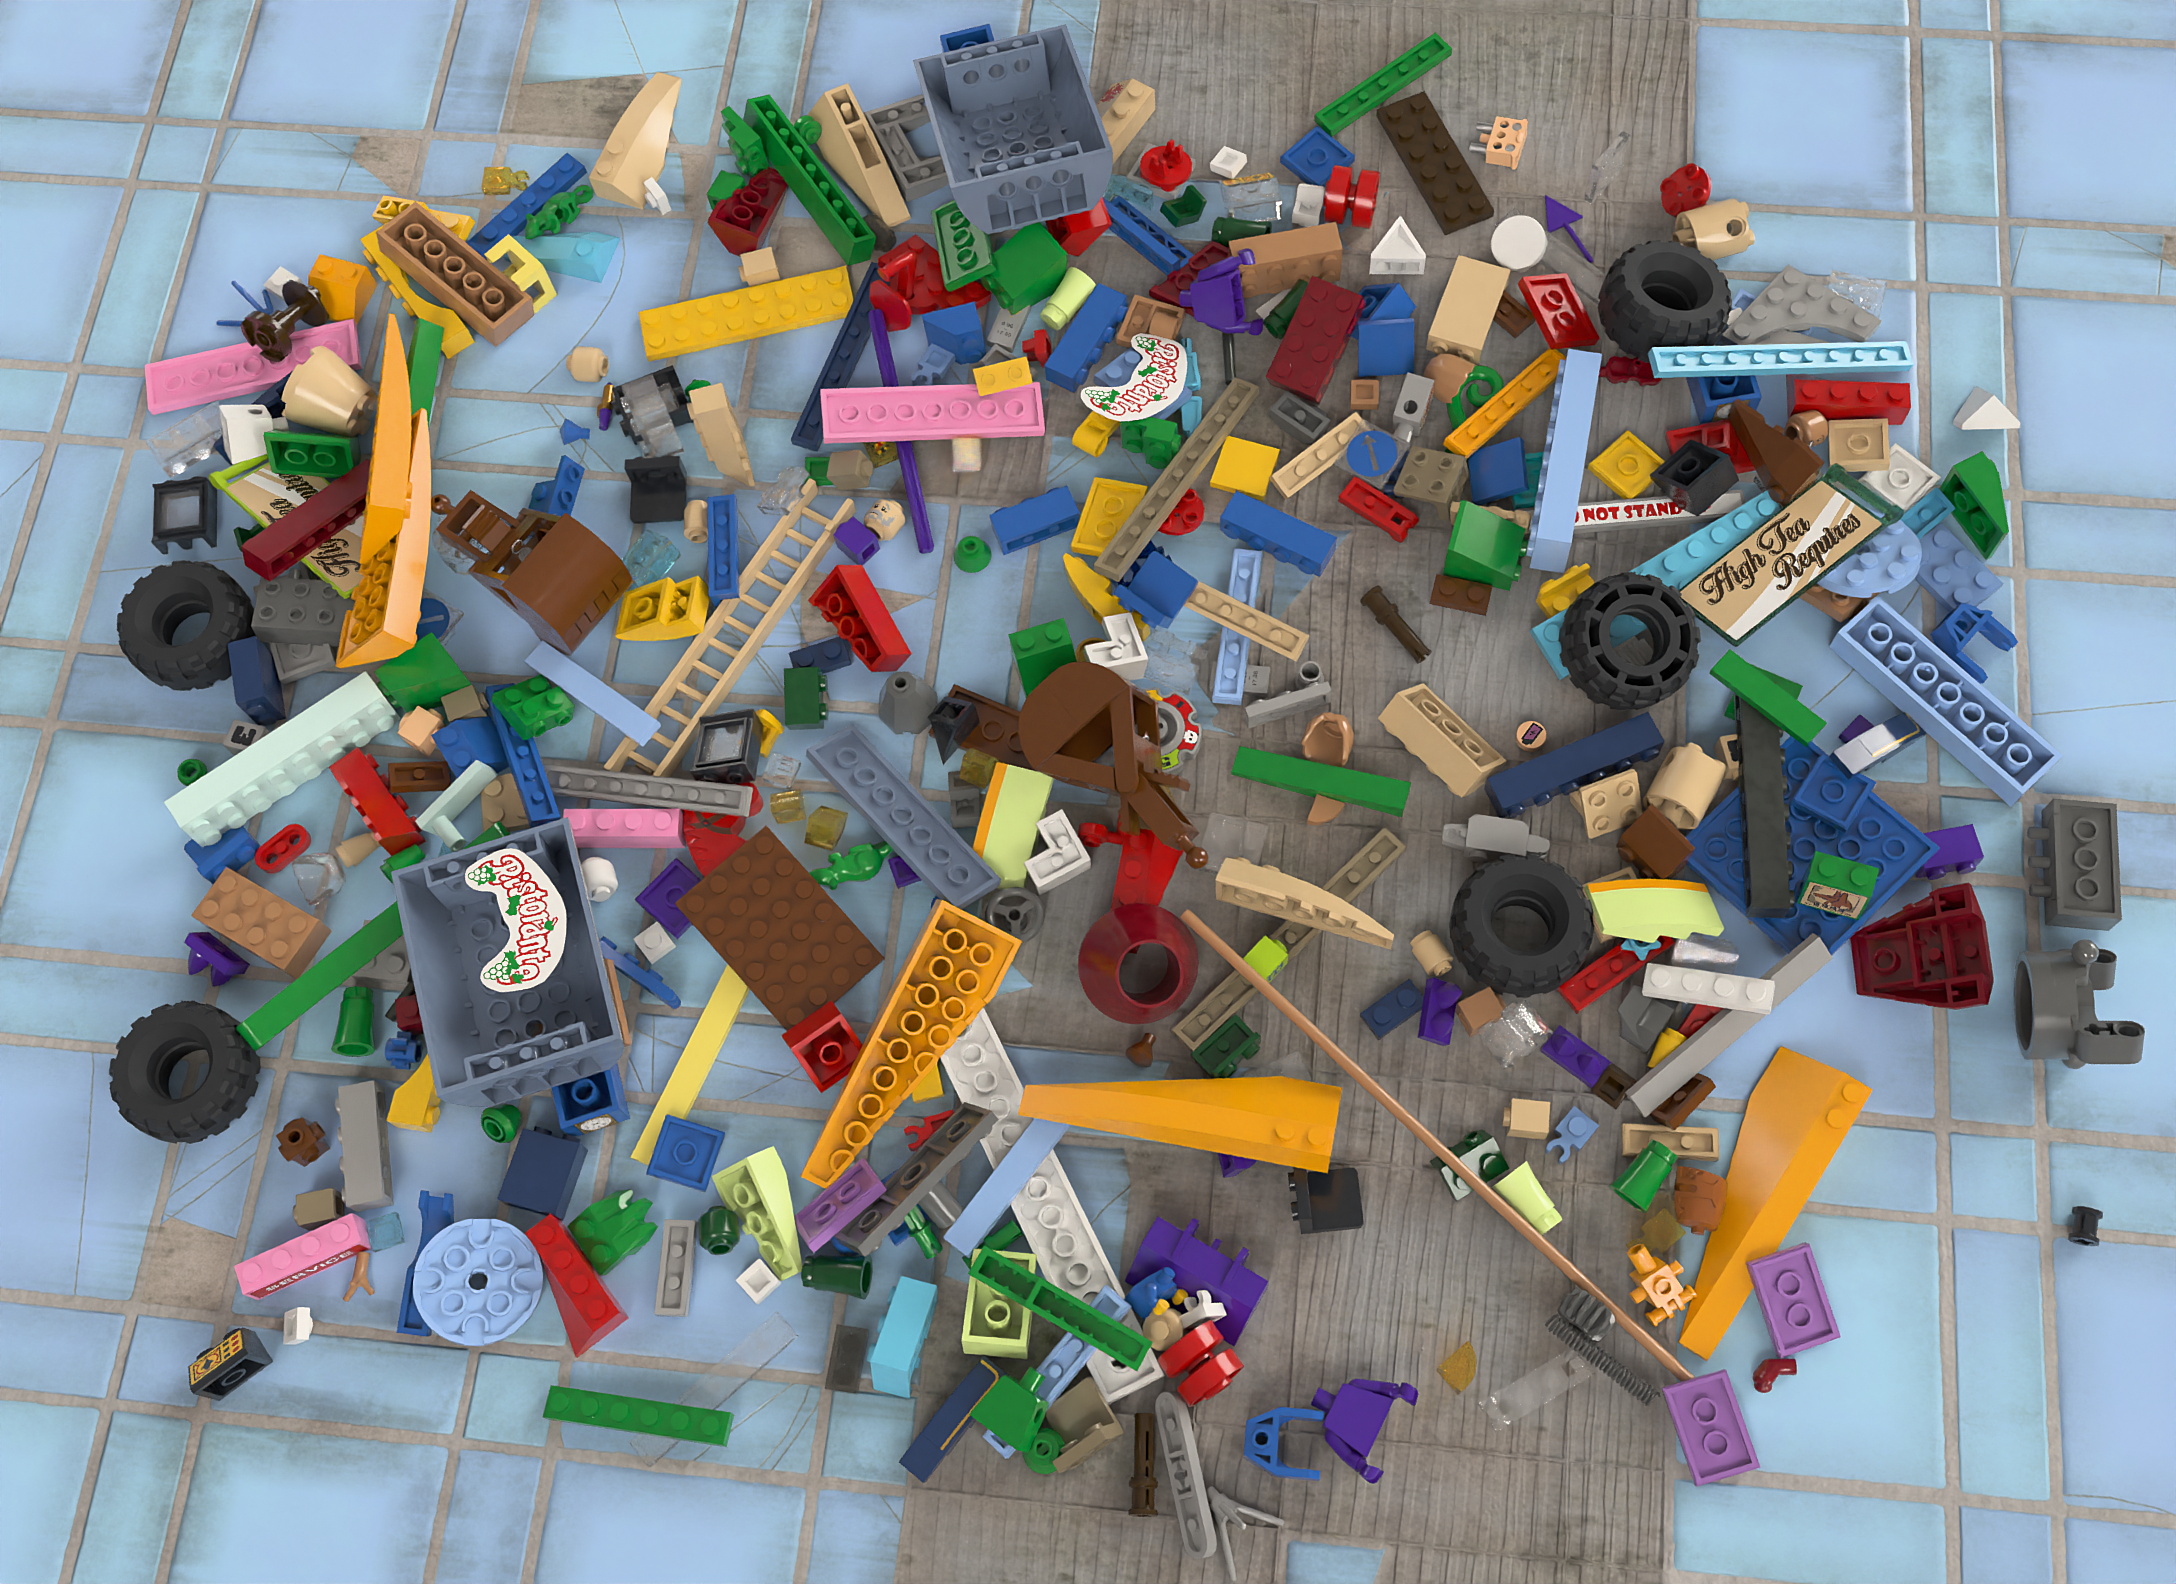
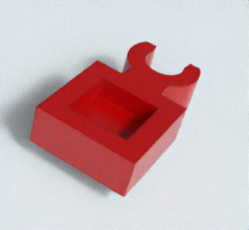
(932, 1124)

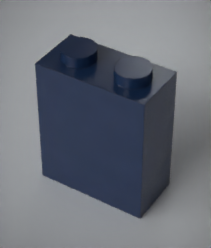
(256, 681)
(543, 1172)

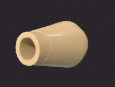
(357, 849)

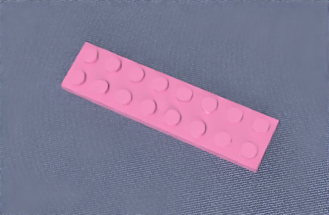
(240, 368)
(929, 413)

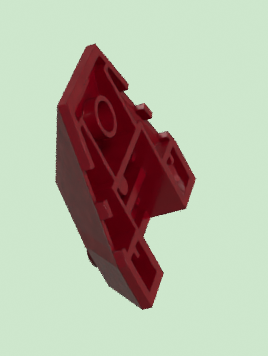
(1927, 953)

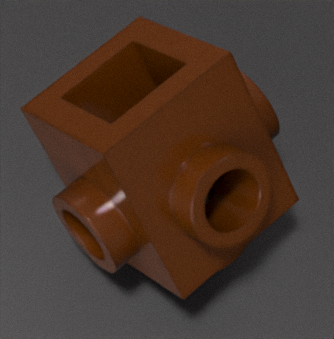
(302, 1141)

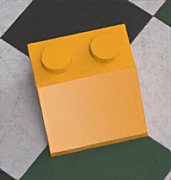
(342, 286)

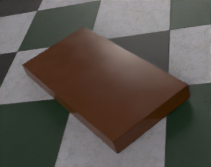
(997, 730)

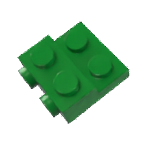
(744, 144)
(1154, 438)
(534, 706)

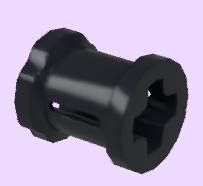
(2085, 1226)

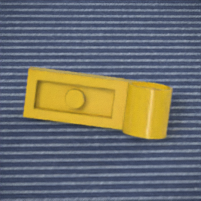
(1094, 434)

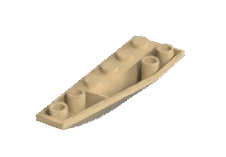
(855, 155)

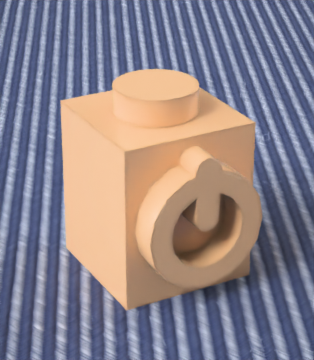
(418, 727)

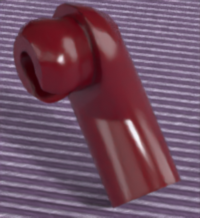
(1769, 1370)

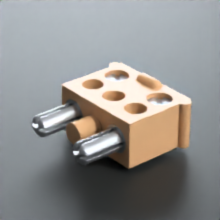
(1504, 143)

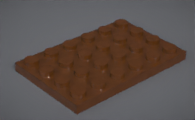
(779, 930)

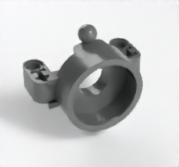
(2058, 1008)

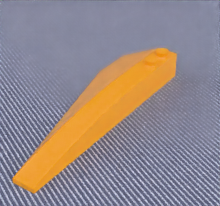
(390, 451)
(393, 579)
(933, 999)
(1242, 1117)
(1781, 1152)

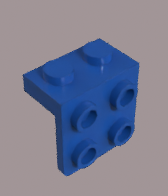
(1157, 591)
(231, 851)

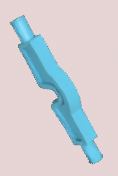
(1192, 409)

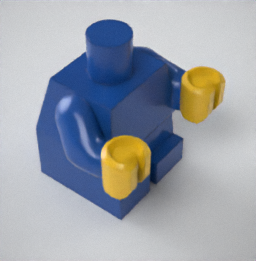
(1153, 1293)

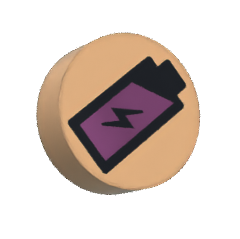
(1530, 736)

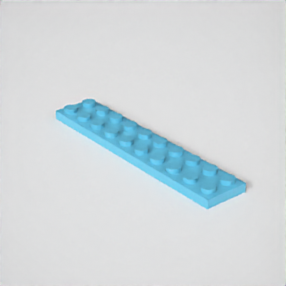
(1674, 567)

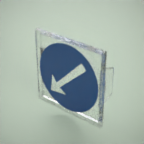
(1371, 454)
(437, 617)

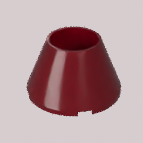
(1110, 941)

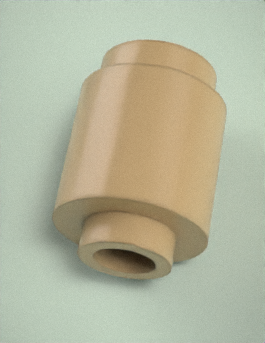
(696, 521)
(1431, 953)

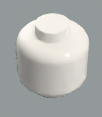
(599, 878)

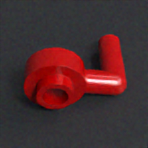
(1095, 834)

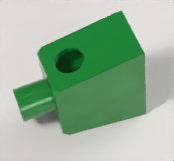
(1014, 1409)

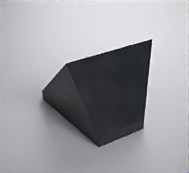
(952, 724)

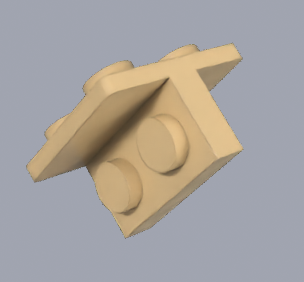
(1609, 803)

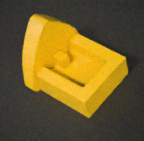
(771, 731)

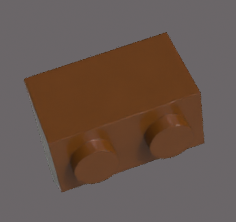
(1655, 846)

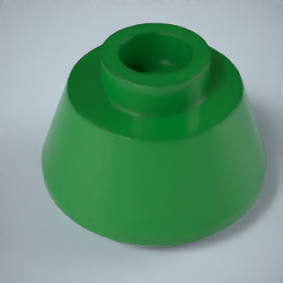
(972, 554)
(501, 1122)
(1035, 1457)

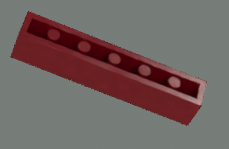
(308, 525)

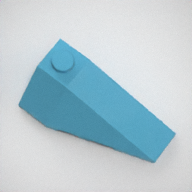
(572, 254)

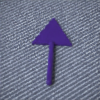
(1561, 216)

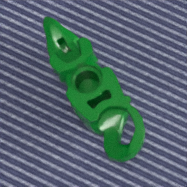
(557, 210)
(858, 866)

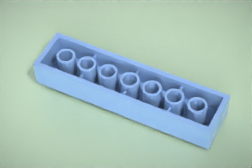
(1563, 461)
(1945, 701)

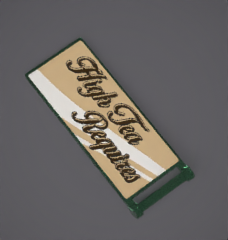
(1786, 556)

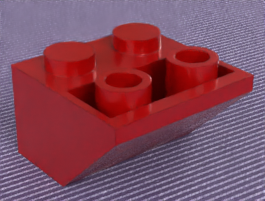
(1079, 230)

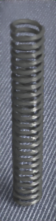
(1620, 1378)

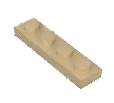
(1314, 459)

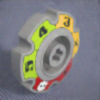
(1178, 733)

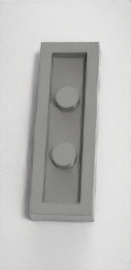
(1287, 704)
(676, 1268)

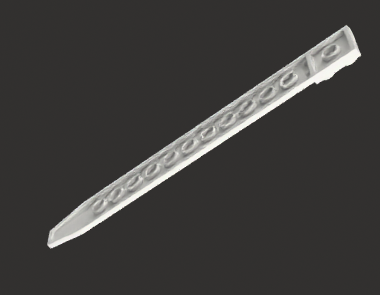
(1047, 1203)

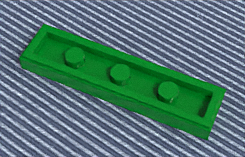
(1768, 698)

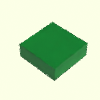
(818, 468)

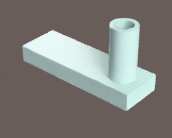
(453, 801)

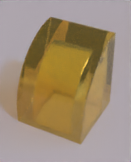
(967, 454)
(977, 767)
(787, 806)
(825, 827)
(1459, 1368)

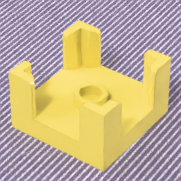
(524, 270)

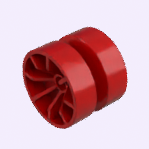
(1344, 194)
(1206, 1371)

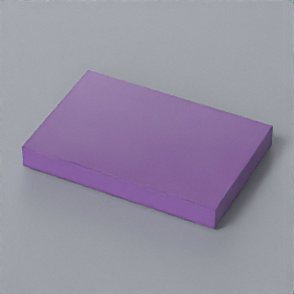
(838, 1204)
(1793, 1300)
(1710, 1427)

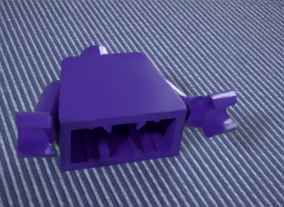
(1219, 296)
(1357, 1418)

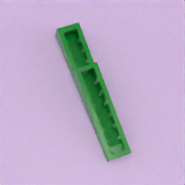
(423, 364)
(1315, 778)
(1060, 1308)

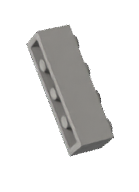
(364, 1146)

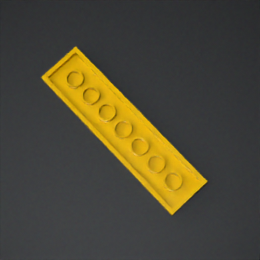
(746, 313)

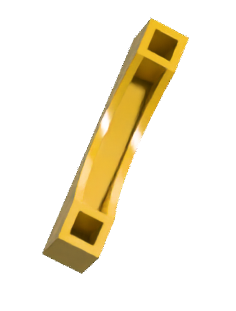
(455, 334)
(416, 1102)

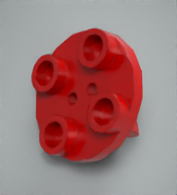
(1166, 166)
(1680, 182)
(1189, 512)

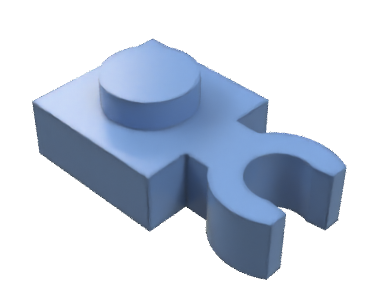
(933, 365)
(1574, 1132)

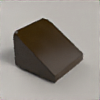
(1613, 1085)

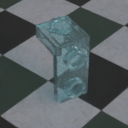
(1129, 191)

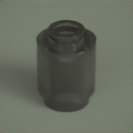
(884, 234)

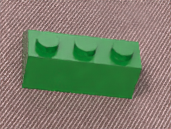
(311, 453)

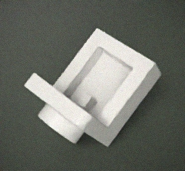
(1308, 205)

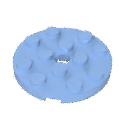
(1887, 565)
(485, 1314)

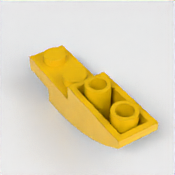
(390, 207)
(1096, 593)

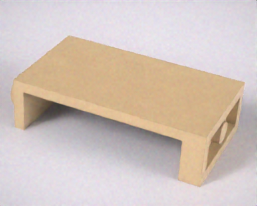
(1467, 309)

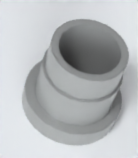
(1308, 667)

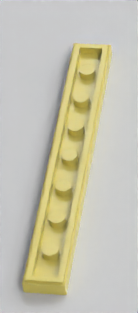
(695, 1061)

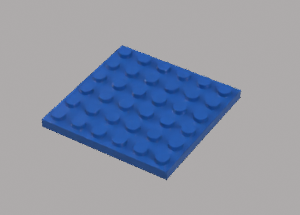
(1874, 838)

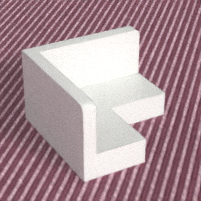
(1122, 651)
(1063, 858)

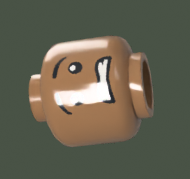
(1808, 427)

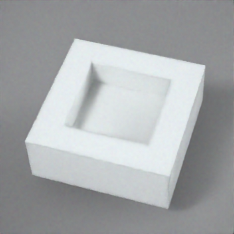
(1228, 162)
(656, 196)
(277, 280)
(654, 942)
(758, 1281)
(297, 1325)

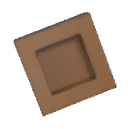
(1364, 394)

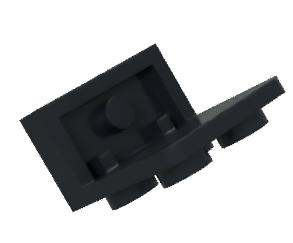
(657, 489)
(1326, 1200)

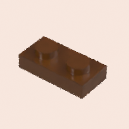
(1512, 315)
(1461, 595)
(418, 776)
(1683, 1102)

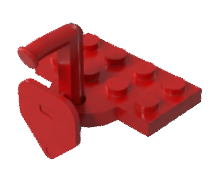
(917, 285)

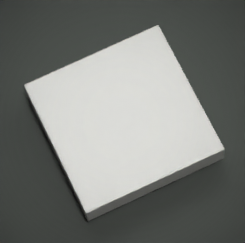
(1904, 482)

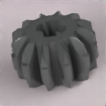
(1586, 1314)

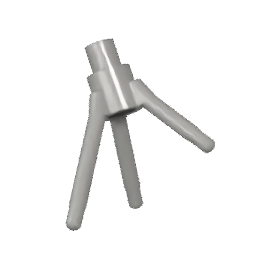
(1225, 1510)

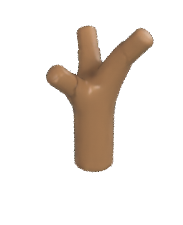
(359, 1276)

